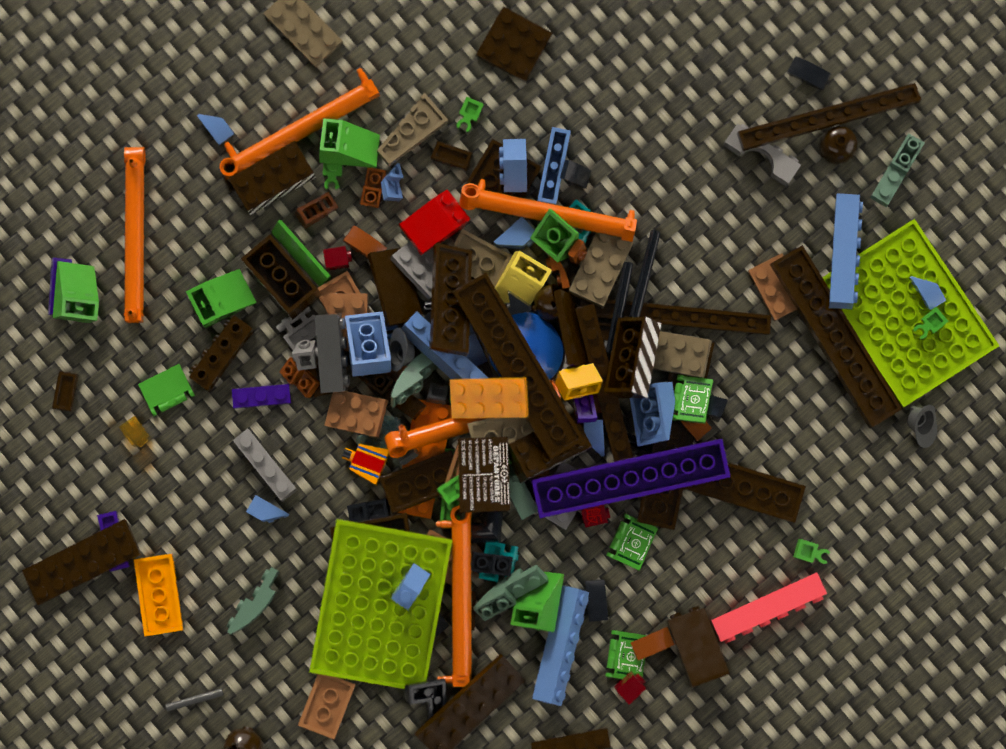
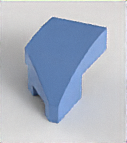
(217, 127)
(390, 184)
(929, 292)
(595, 435)
(264, 510)

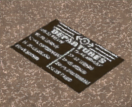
(483, 474)

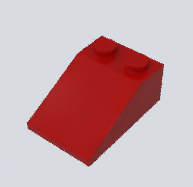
(434, 222)

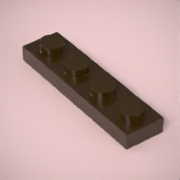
(586, 740)

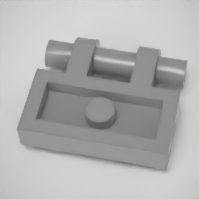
(304, 331)

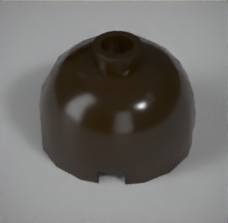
(838, 144)
(545, 304)
(243, 739)

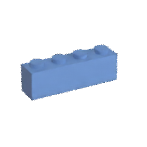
(553, 165)

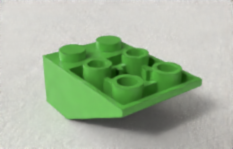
(348, 144)
(75, 293)
(221, 297)
(539, 606)

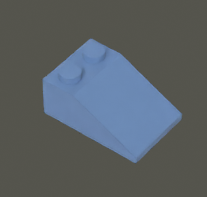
(368, 344)
(654, 414)

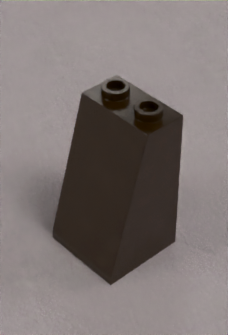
(697, 646)

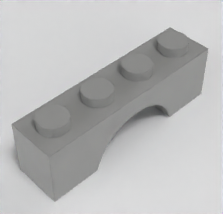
(782, 166)
(265, 465)

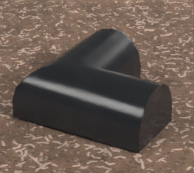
(489, 529)
(431, 692)

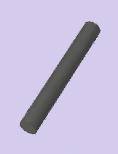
(194, 699)

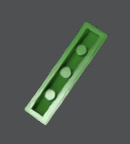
(300, 253)

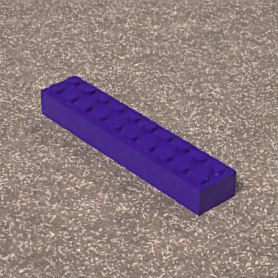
(630, 478)

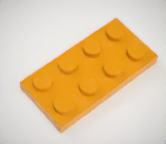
(489, 398)
(158, 595)

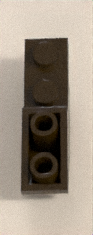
(384, 386)

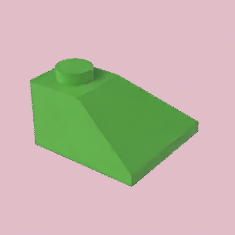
(555, 236)

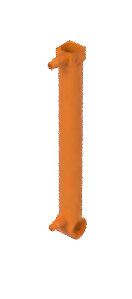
(301, 128)
(477, 197)
(134, 234)
(402, 441)
(460, 598)

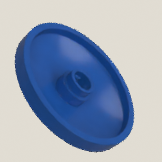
(542, 340)

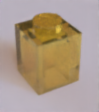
(135, 432)

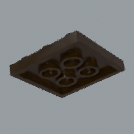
(514, 44)
(489, 170)

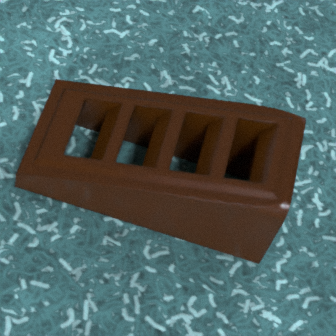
(319, 215)

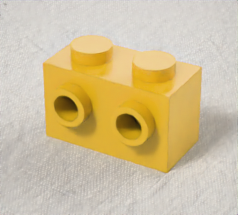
(578, 382)

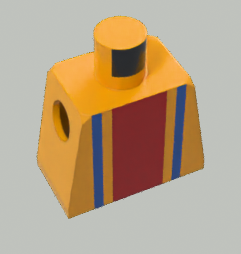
(367, 461)

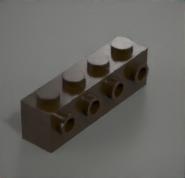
(221, 353)

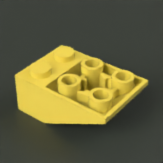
(522, 277)

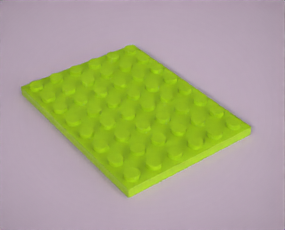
(892, 307)
(359, 625)

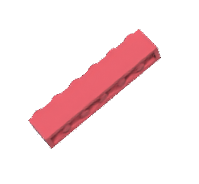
(768, 607)

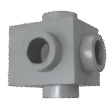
(306, 355)

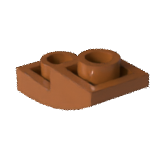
(372, 188)
(362, 242)
(557, 267)
(300, 378)
(652, 643)

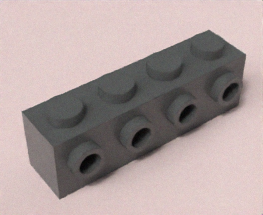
(332, 353)

